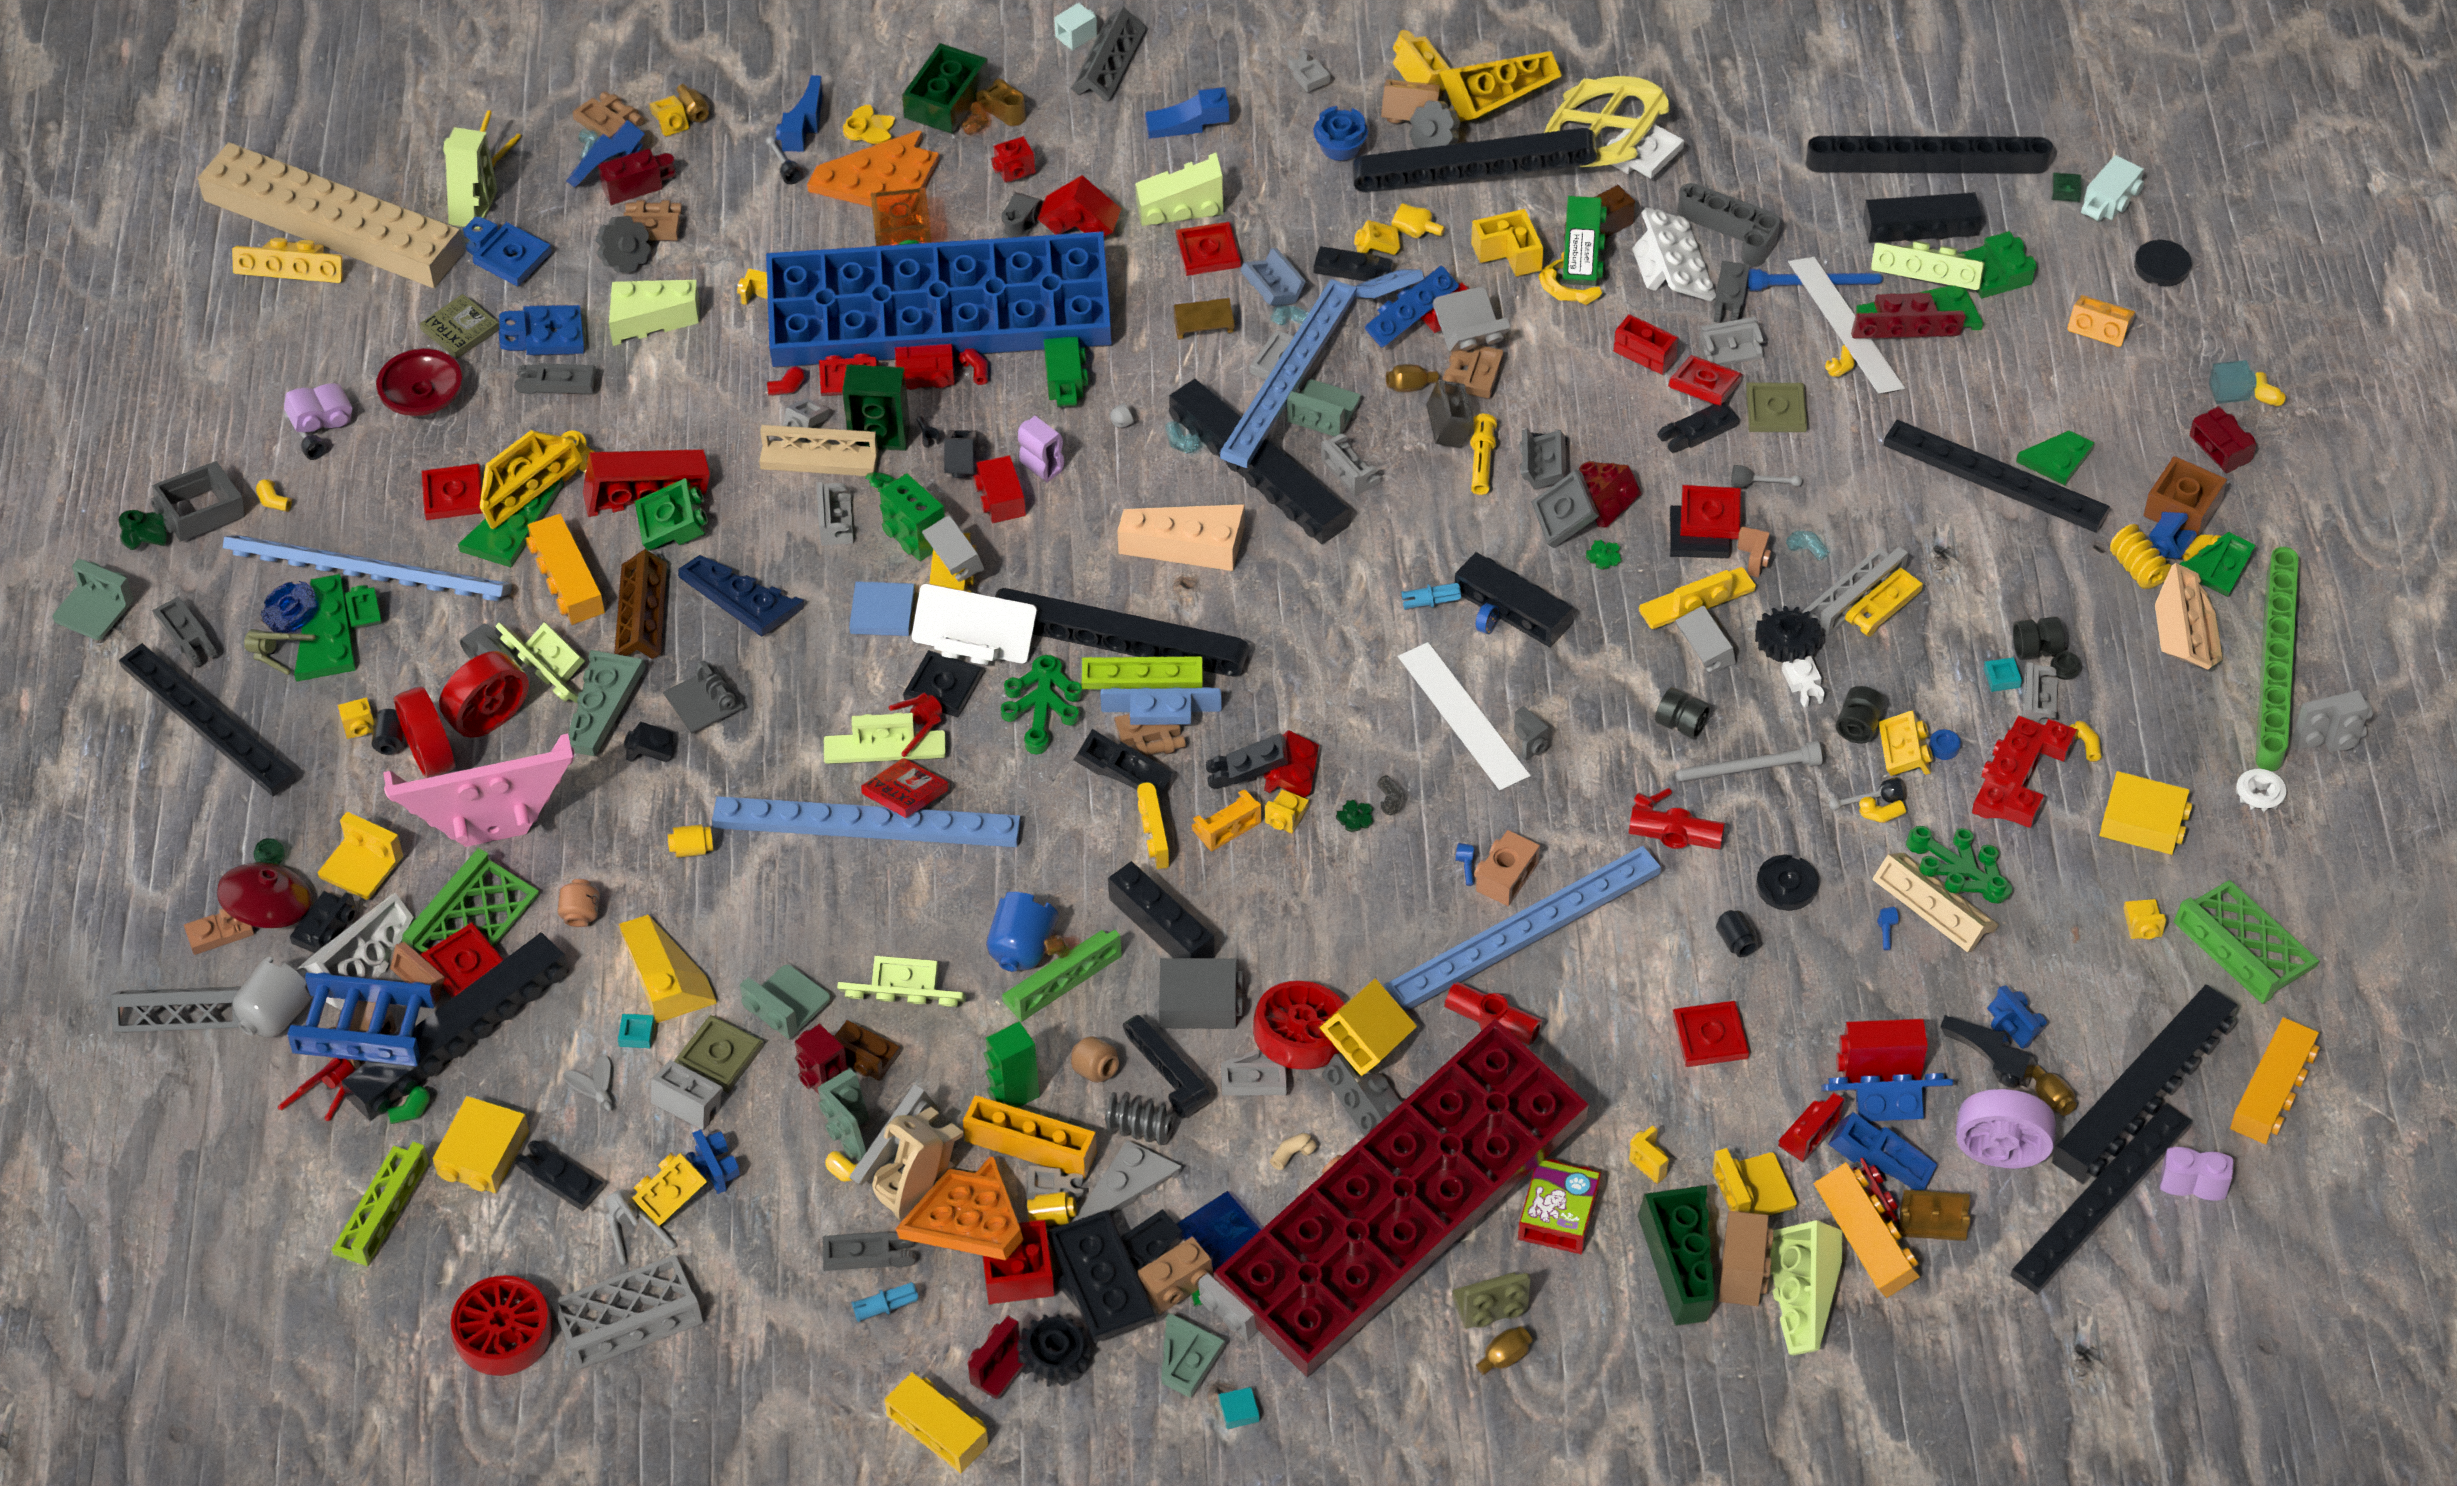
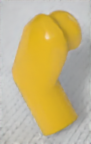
(269, 498)
(840, 1166)

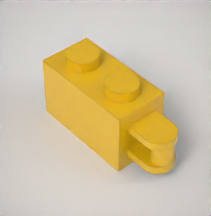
(1418, 60)

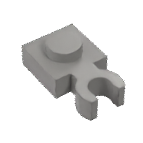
(1308, 73)
(1049, 1180)

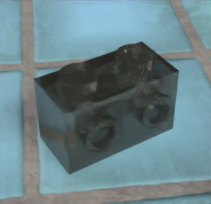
(1450, 414)

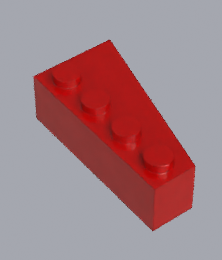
(626, 476)

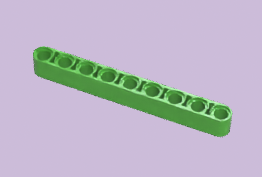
(2276, 659)

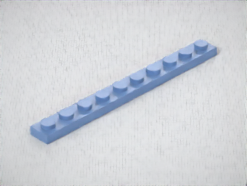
(1288, 373)
(355, 565)
(865, 822)
(1523, 928)

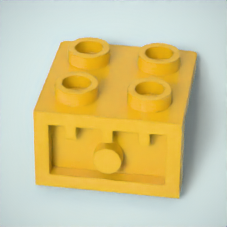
(362, 857)
(1752, 1184)

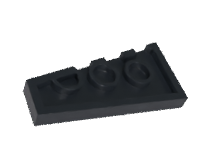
(1143, 1244)

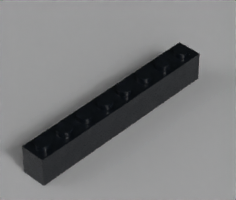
(1269, 471)
(460, 1024)
(2145, 1084)

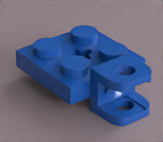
(492, 245)
(533, 330)

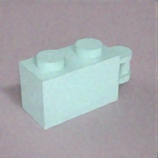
(2112, 189)

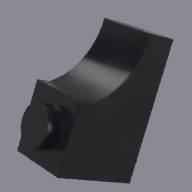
(960, 452)

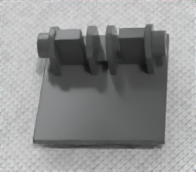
(703, 698)

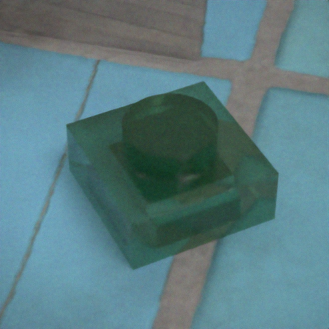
(2066, 187)

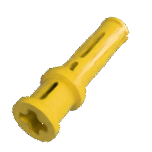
(1482, 443)

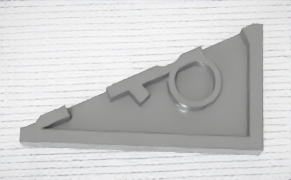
(884, 1149)
(1129, 1176)

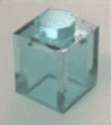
(2232, 382)

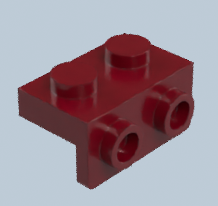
(996, 1363)

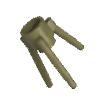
(264, 642)

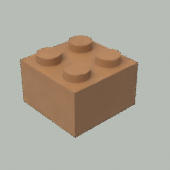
(1745, 1258)

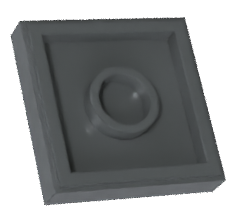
(1565, 508)

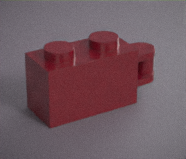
(635, 175)

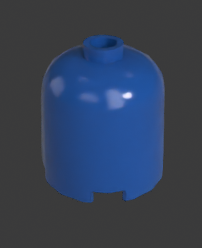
(1020, 931)

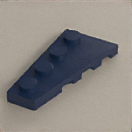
(739, 595)

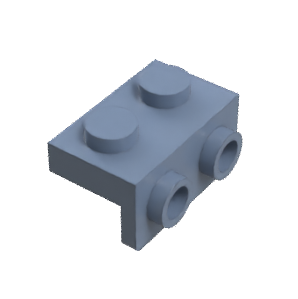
(1274, 278)

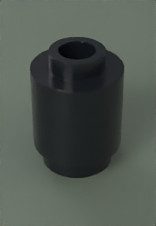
(387, 732)
(1737, 933)

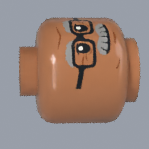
(578, 903)

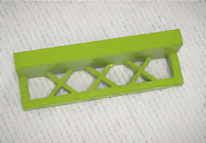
(1141, 672)
(386, 1208)

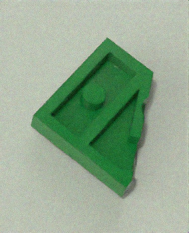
(2058, 456)

